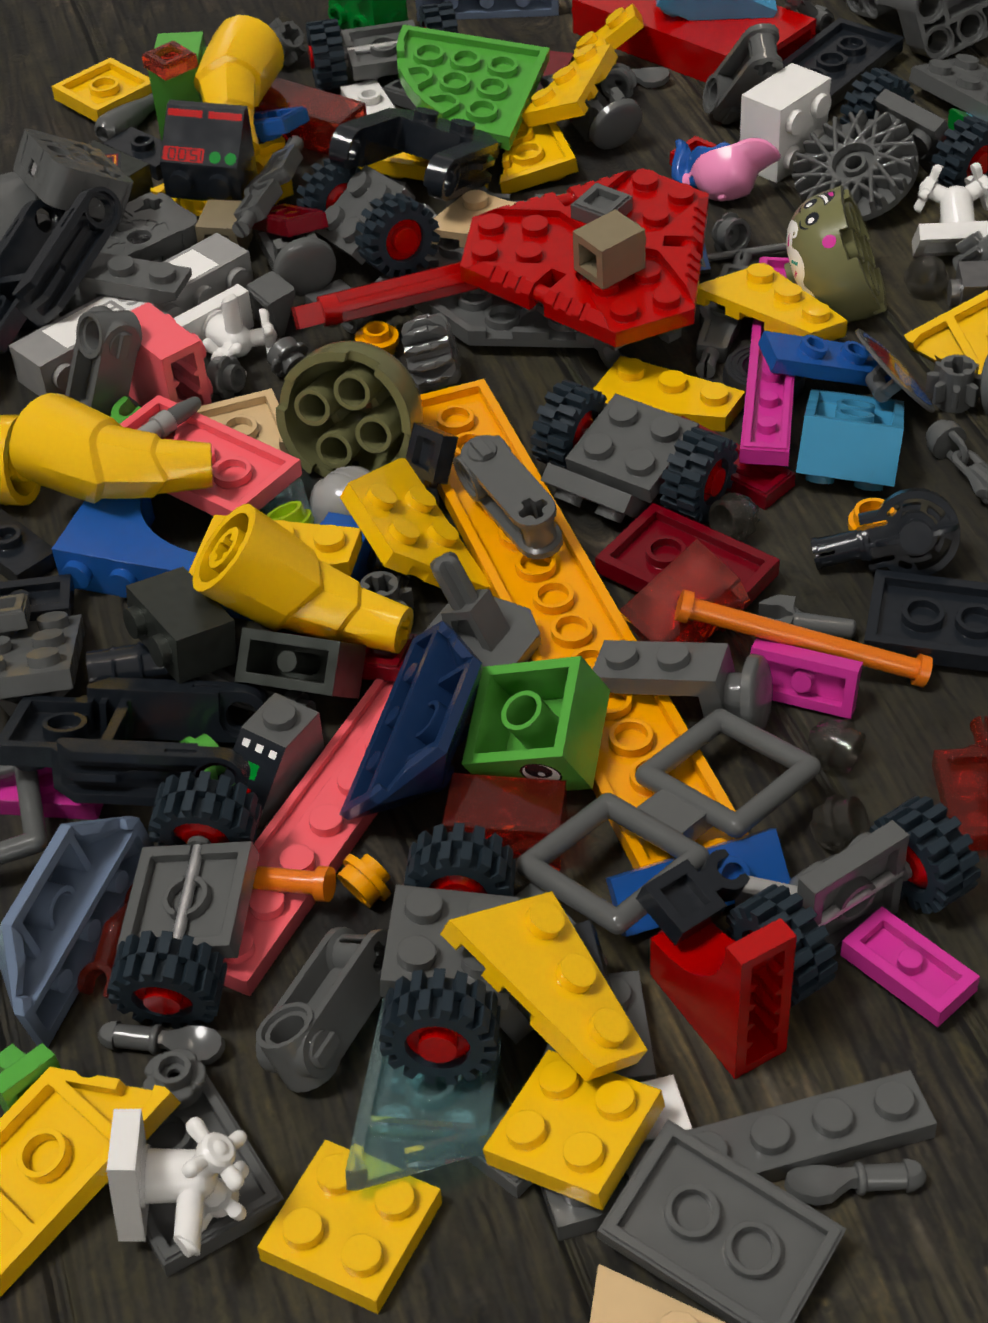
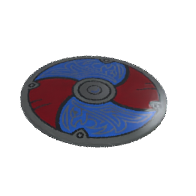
(896, 370)

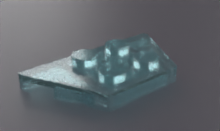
(416, 1124)

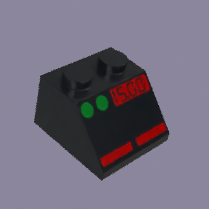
(207, 151)

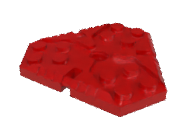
(529, 259)

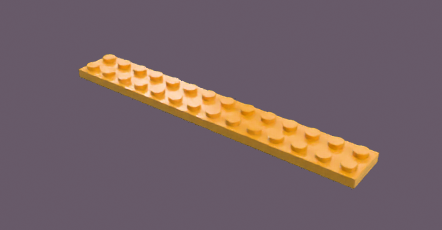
(572, 618)

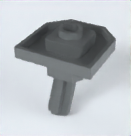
(490, 626)

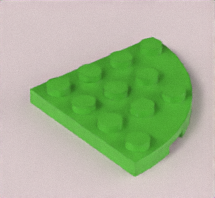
(471, 77)

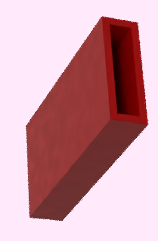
(689, 45)

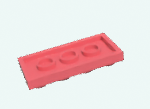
(242, 466)

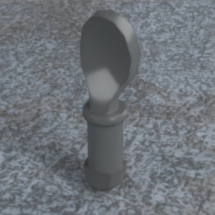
(649, 76)
(201, 1040)
(826, 1183)

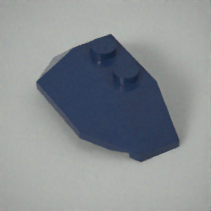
(418, 725)

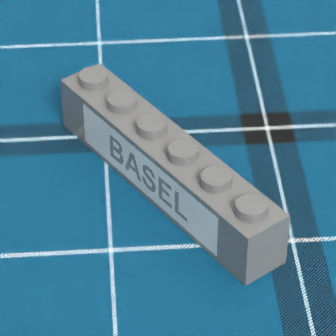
(46, 355)

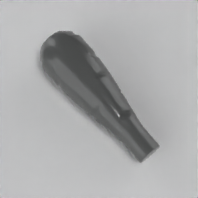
(123, 117)

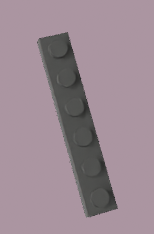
(800, 1133)

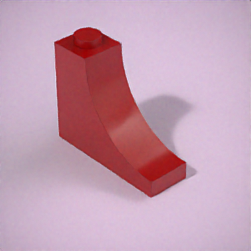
(731, 989)

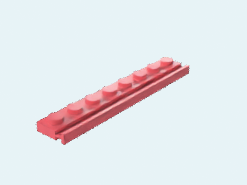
(305, 836)

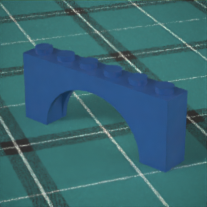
(114, 547)

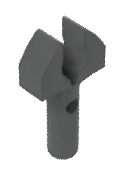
(783, 609)

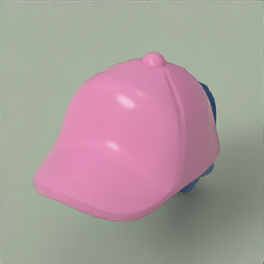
(723, 170)

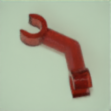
(105, 952)

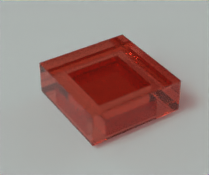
(169, 60)

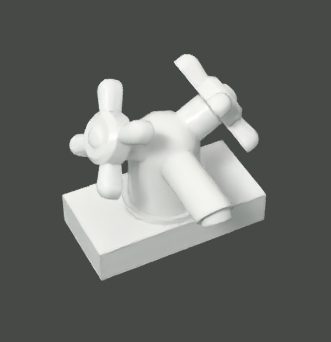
(956, 213)
(225, 324)
(177, 1176)

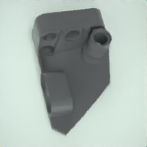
(935, 17)

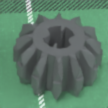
(431, 352)

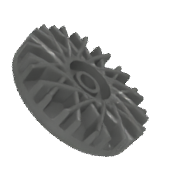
(865, 156)

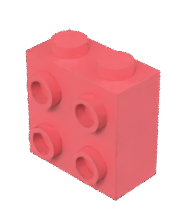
(168, 360)

